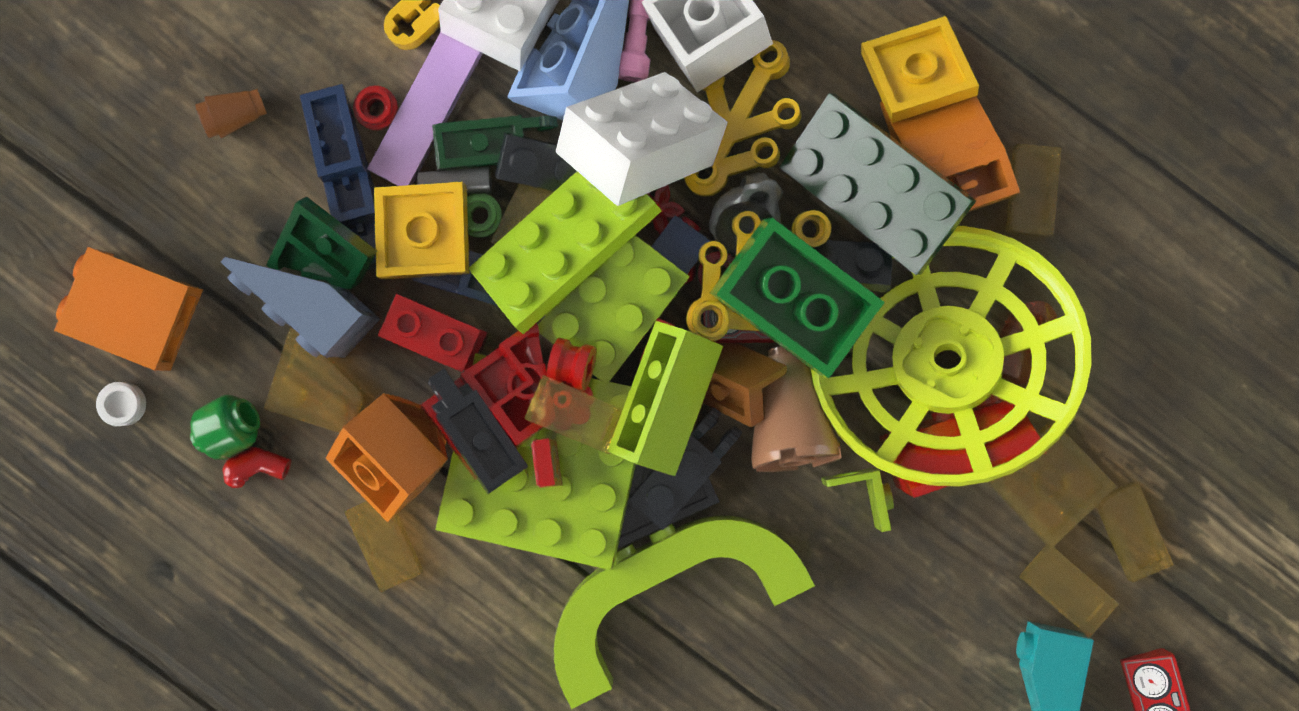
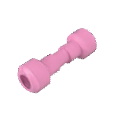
(634, 61)

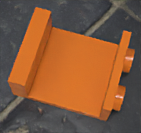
(127, 310)

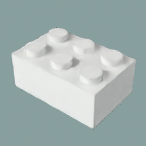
(640, 137)

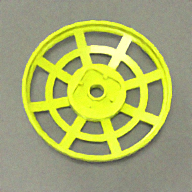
(978, 372)

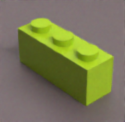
(665, 398)

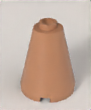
(793, 422)

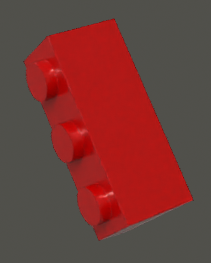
(934, 461)

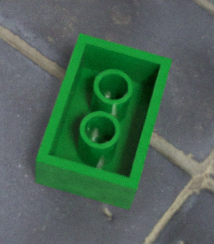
(797, 297)

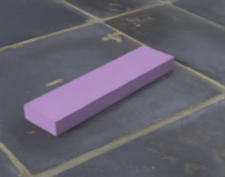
(427, 103)

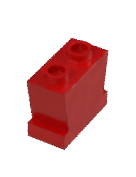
(432, 333)

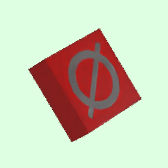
(546, 463)

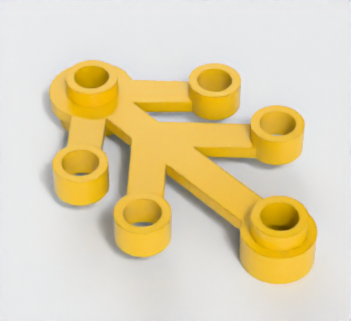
(742, 127)
(725, 317)

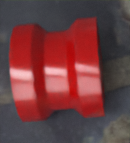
(572, 363)

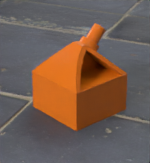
(389, 453)

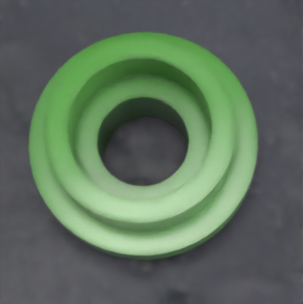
(494, 210)

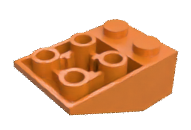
(961, 147)

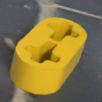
(423, 26)

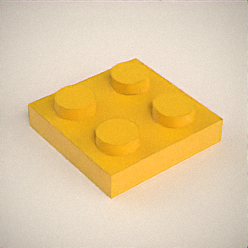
(919, 69)
(421, 230)

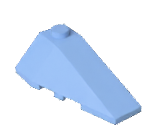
(576, 58)

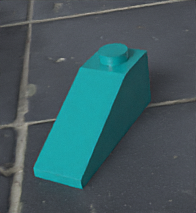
(1053, 666)

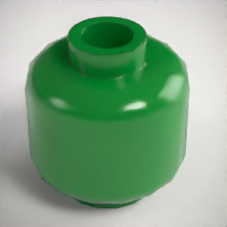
(224, 427)

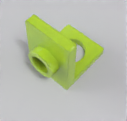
(879, 494)

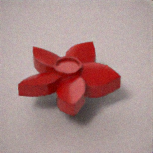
(667, 208)

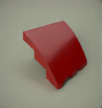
(506, 385)

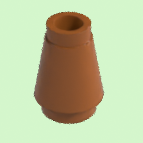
(229, 112)

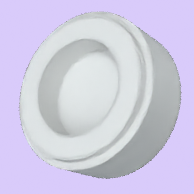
(121, 404)

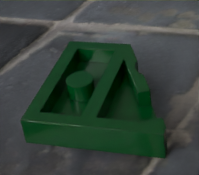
(321, 247)

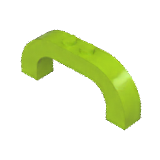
(671, 551)

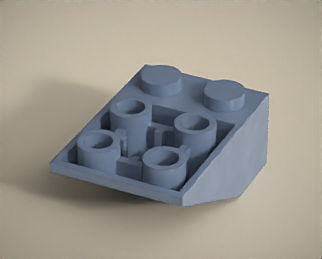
(323, 314)

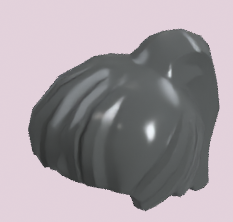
(754, 194)

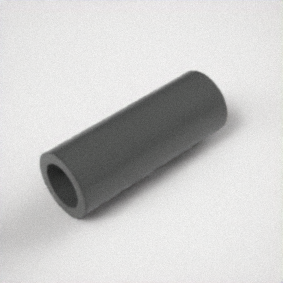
(477, 179)

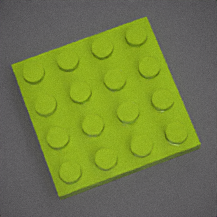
(563, 522)

